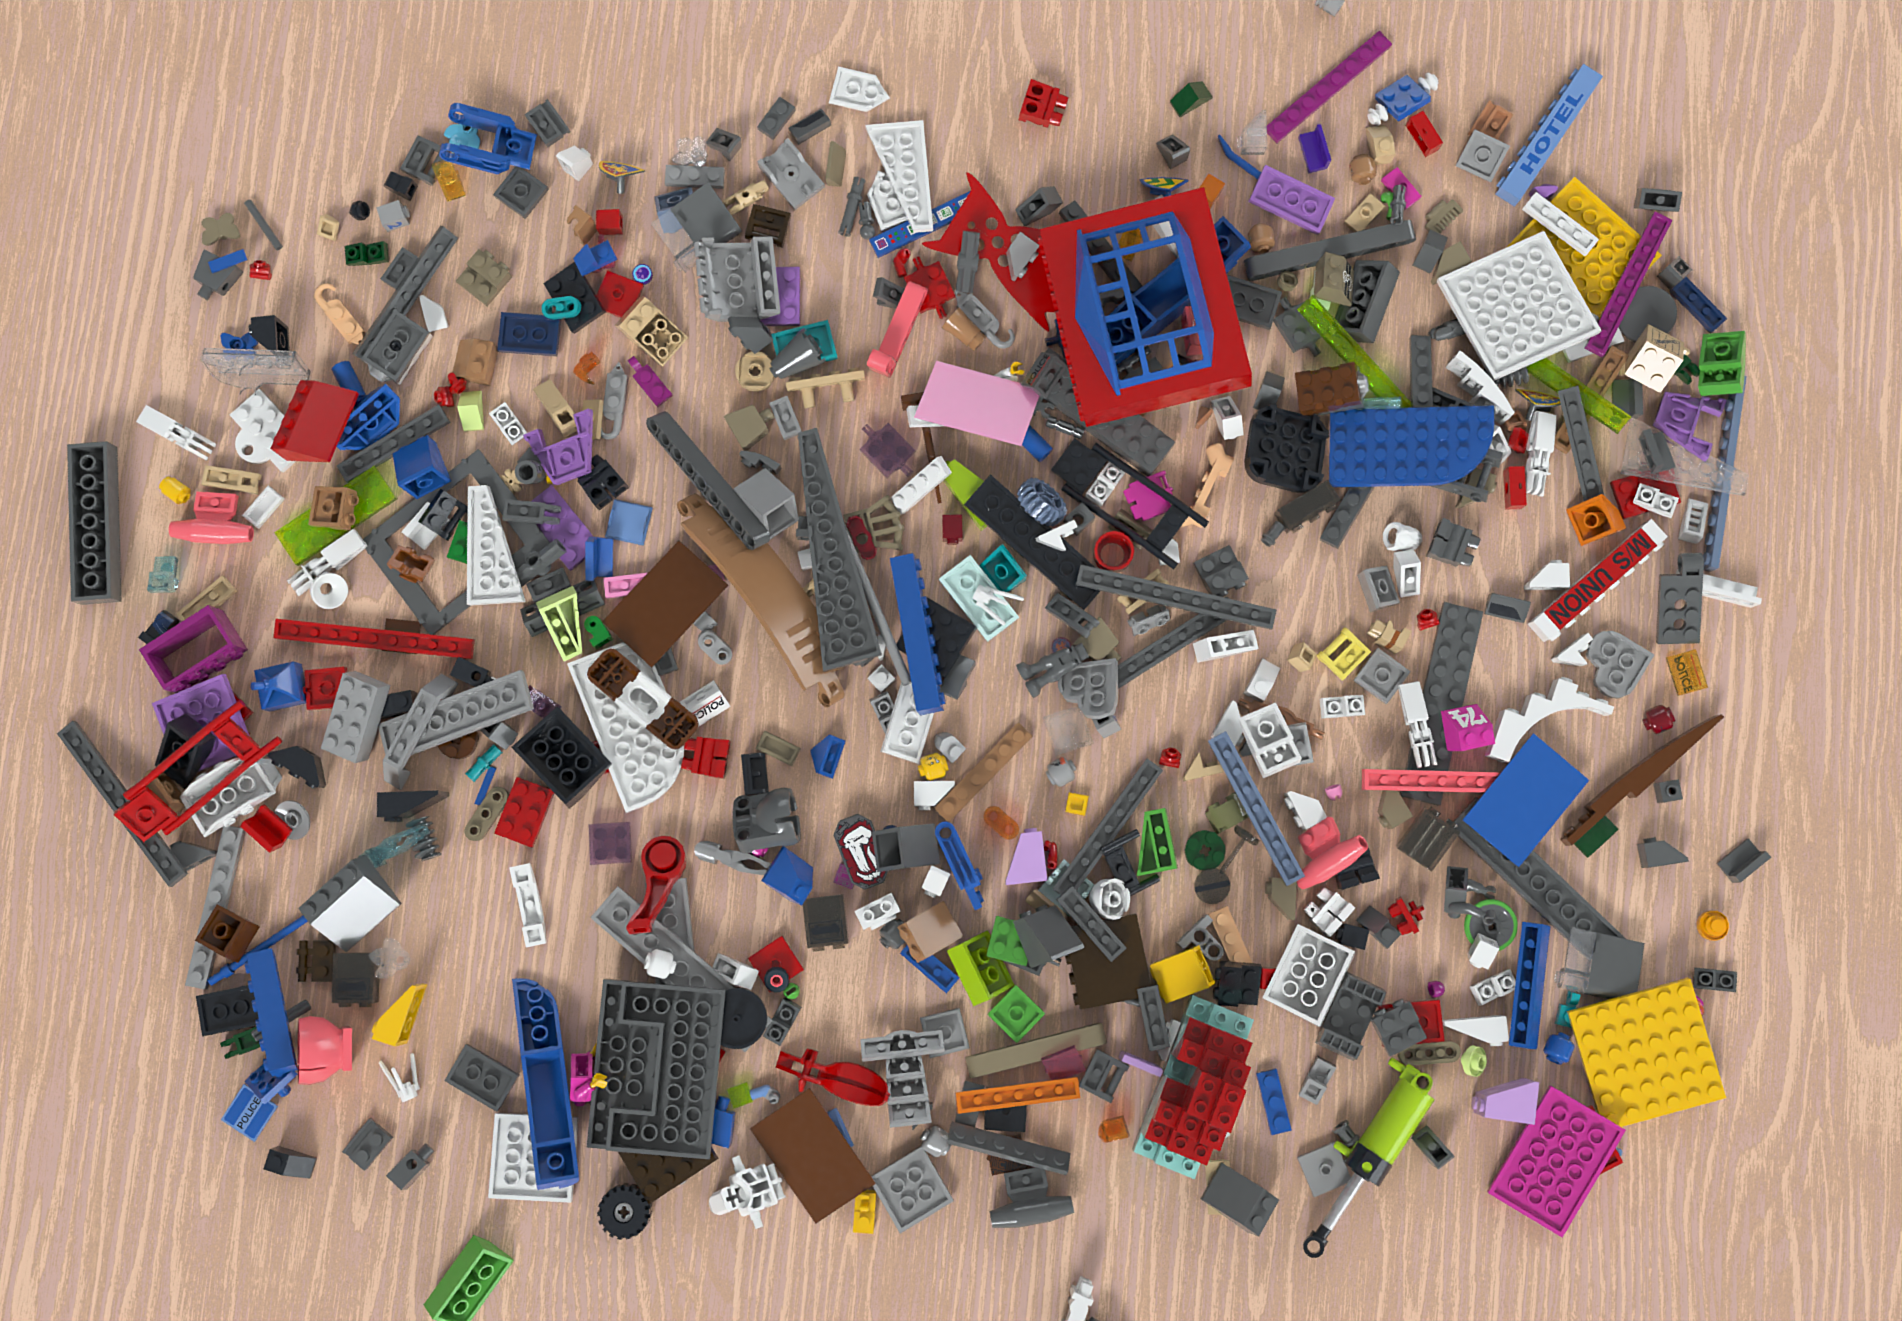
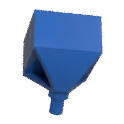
(280, 686)

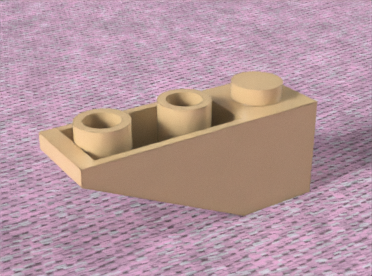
(556, 407)

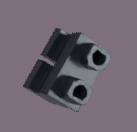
(599, 479)
(1358, 872)

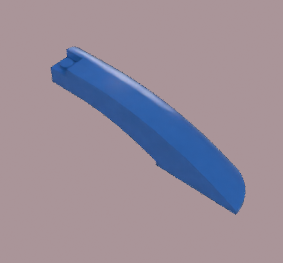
(1166, 294)
(545, 1085)

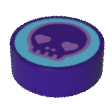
(642, 274)

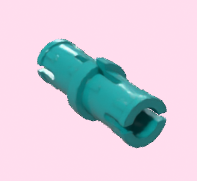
(483, 762)

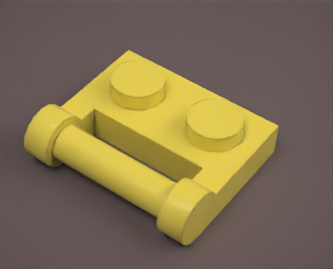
(1348, 659)

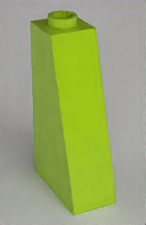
(962, 485)

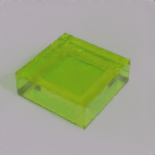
(740, 1095)

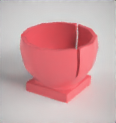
(322, 1049)

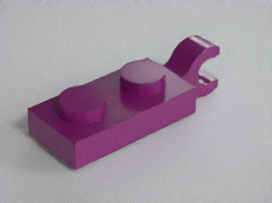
(650, 382)

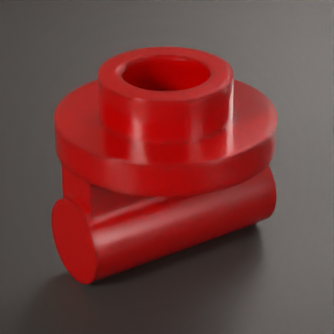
(260, 270)
(457, 386)
(444, 397)
(1426, 619)
(1170, 757)

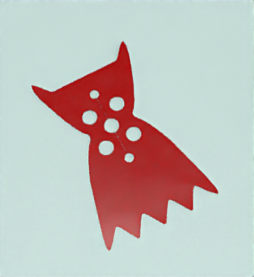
(1029, 291)

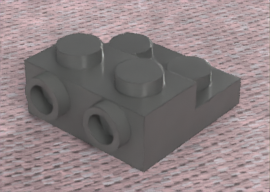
(1221, 572)
(1398, 1027)

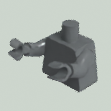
(1456, 891)

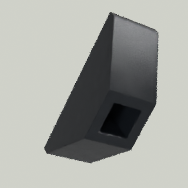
(300, 764)

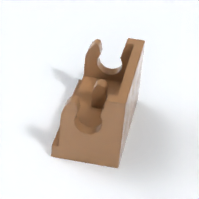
(585, 228)

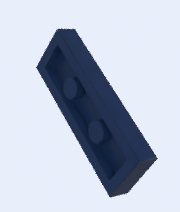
(1698, 305)

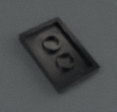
(571, 283)
(226, 1010)

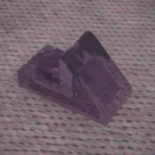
(542, 703)

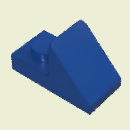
(593, 258)

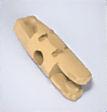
(752, 193)

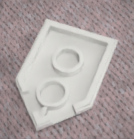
(857, 90)
(885, 203)

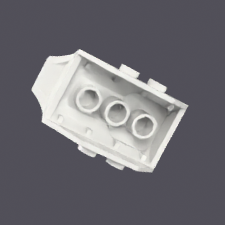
(236, 799)

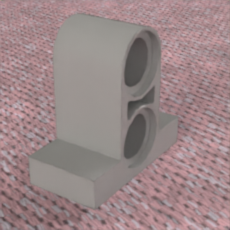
(1208, 939)

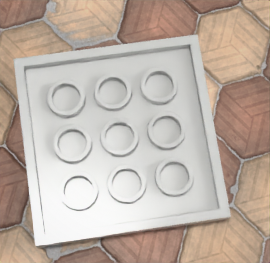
(513, 1164)

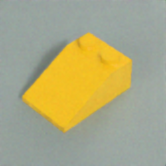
(397, 1022)

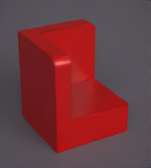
(609, 222)

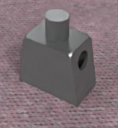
(219, 281)
(403, 1174)

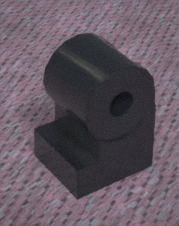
(400, 185)

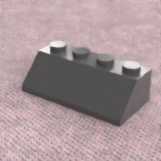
(1371, 295)

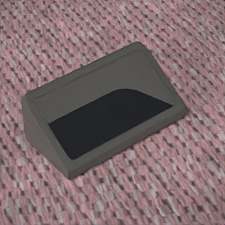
(810, 126)
(1507, 607)

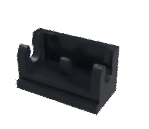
(754, 773)

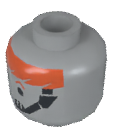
(1061, 771)

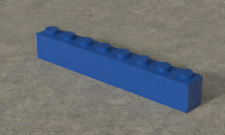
(916, 634)

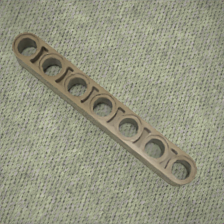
(1034, 1050)

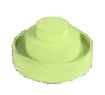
(1474, 1061)

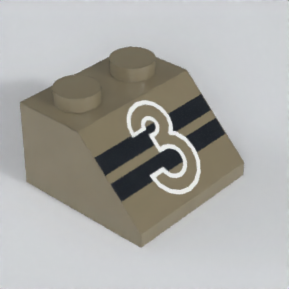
(1334, 279)

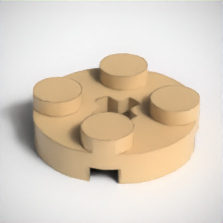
(746, 379)

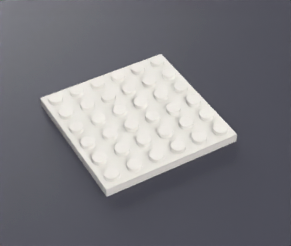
(1518, 306)

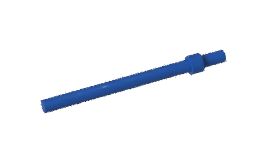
(229, 969)

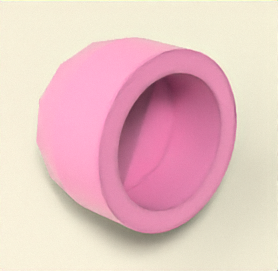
(1334, 790)

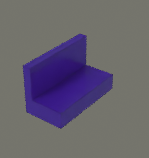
(1315, 150)

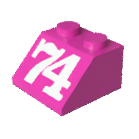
(1467, 728)

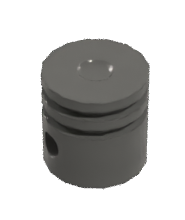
(529, 472)

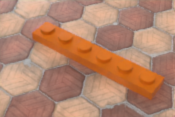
(1017, 1095)

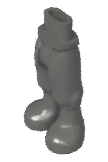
(1056, 664)

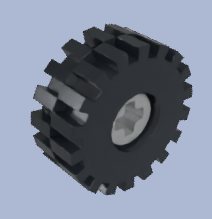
(614, 1221)

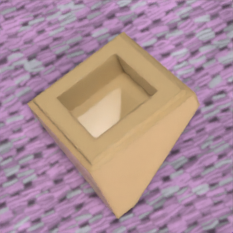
(328, 227)

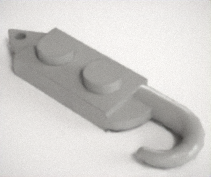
(982, 318)
(615, 400)

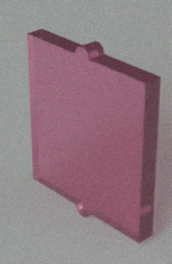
(1063, 1063)

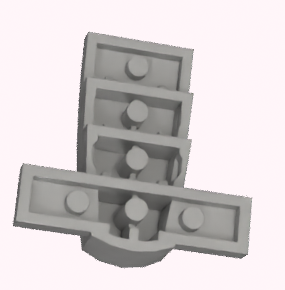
(905, 1072)

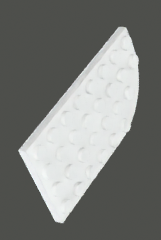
(640, 762)

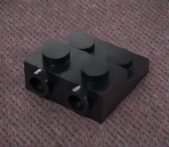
(1237, 983)

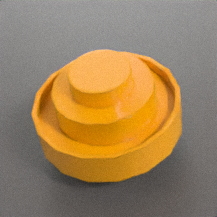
(1712, 925)

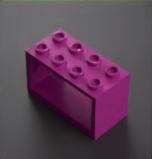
(183, 633)

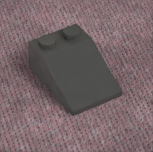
(1239, 1199)

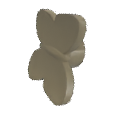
(219, 228)

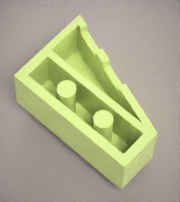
(562, 621)

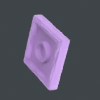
(1140, 1063)

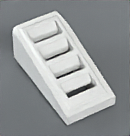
(1691, 533)

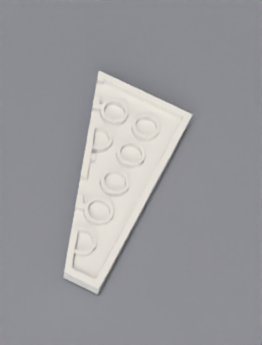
(904, 158)
(489, 560)

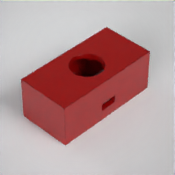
(1421, 126)
(1514, 496)

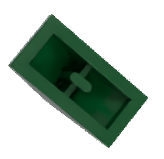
(1190, 98)

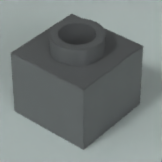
(1662, 791)

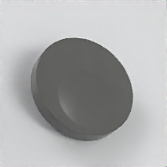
(1651, 307)

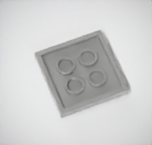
(911, 1189)

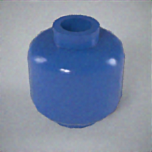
(1558, 1048)

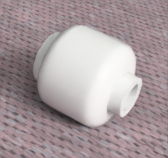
(659, 963)

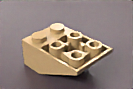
(651, 330)

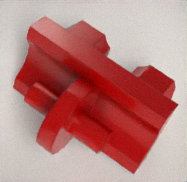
(1408, 925)

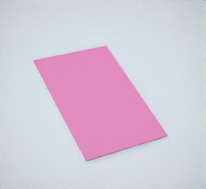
(977, 403)

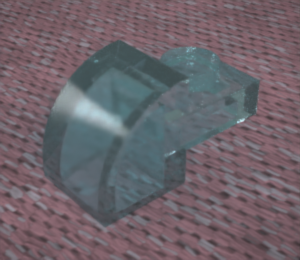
(163, 577)

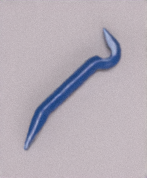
(1238, 160)

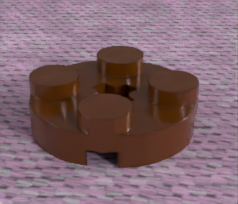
(462, 750)

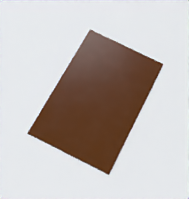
(665, 603)
(812, 1155)

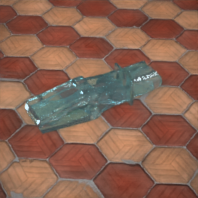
(389, 849)

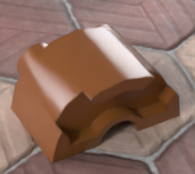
(409, 564)

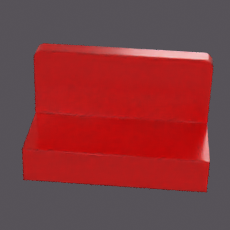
(267, 829)

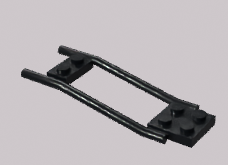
(1081, 465)

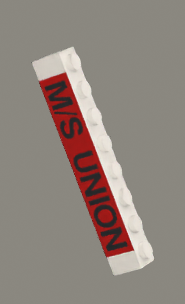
(1597, 581)

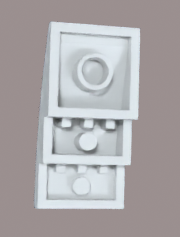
(1480, 386)

